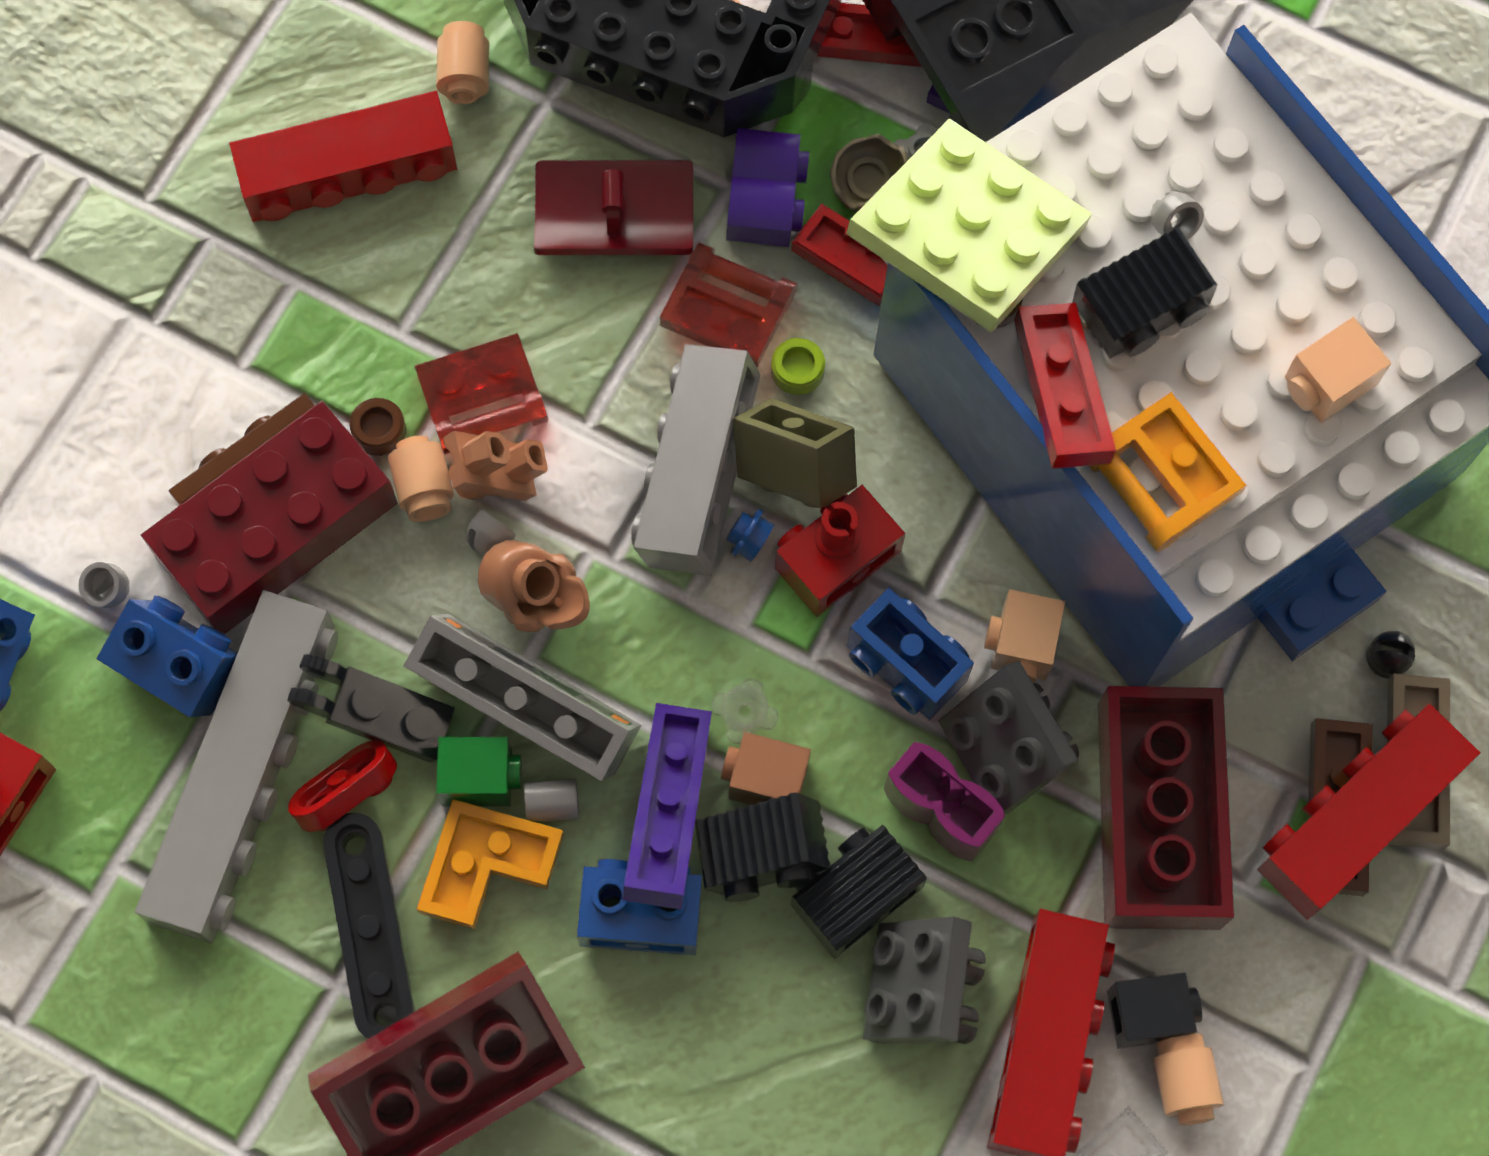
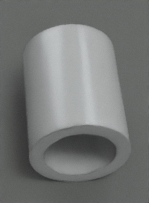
(551, 800)

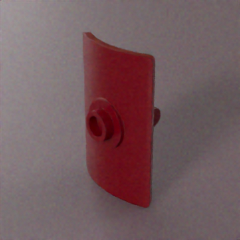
(613, 207)

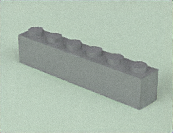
(236, 771)

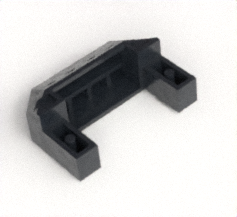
(682, 58)

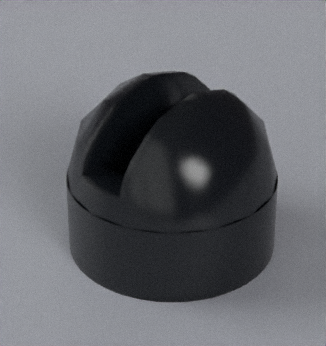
(1387, 662)

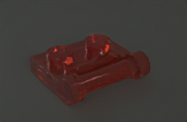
(721, 317)
(480, 378)

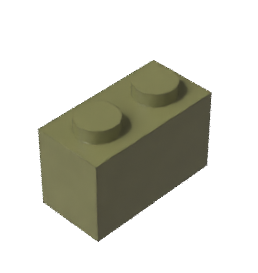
(795, 453)

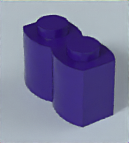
(764, 187)

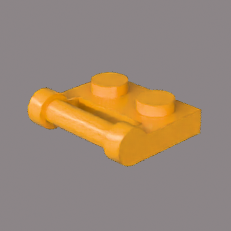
(1182, 463)

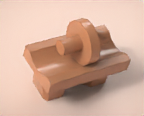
(494, 466)

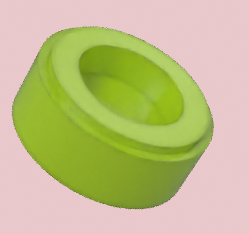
(798, 366)

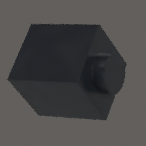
(1153, 1009)

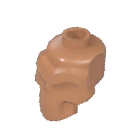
(533, 586)

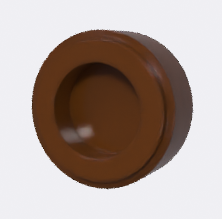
(377, 426)

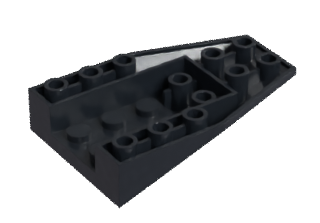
(1014, 56)

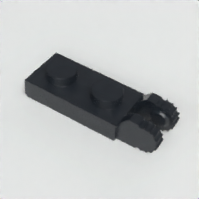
(375, 708)

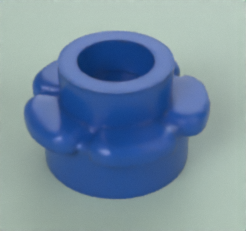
(749, 534)

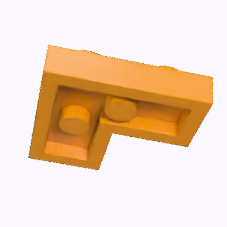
(475, 847)

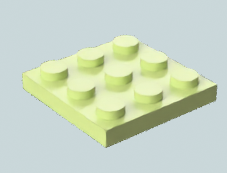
(969, 224)

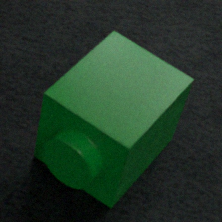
(477, 770)

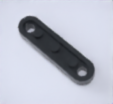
(367, 923)

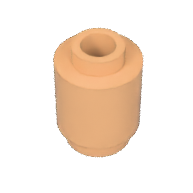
(462, 62)
(421, 478)
(1187, 1079)

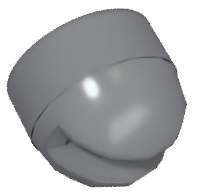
(1186, 210)
(486, 532)
(97, 579)

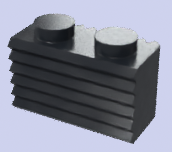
(1145, 294)
(762, 846)
(858, 889)

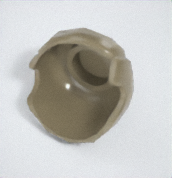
(864, 168)

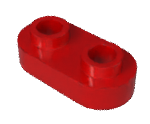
(342, 786)

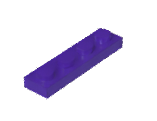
(667, 807)

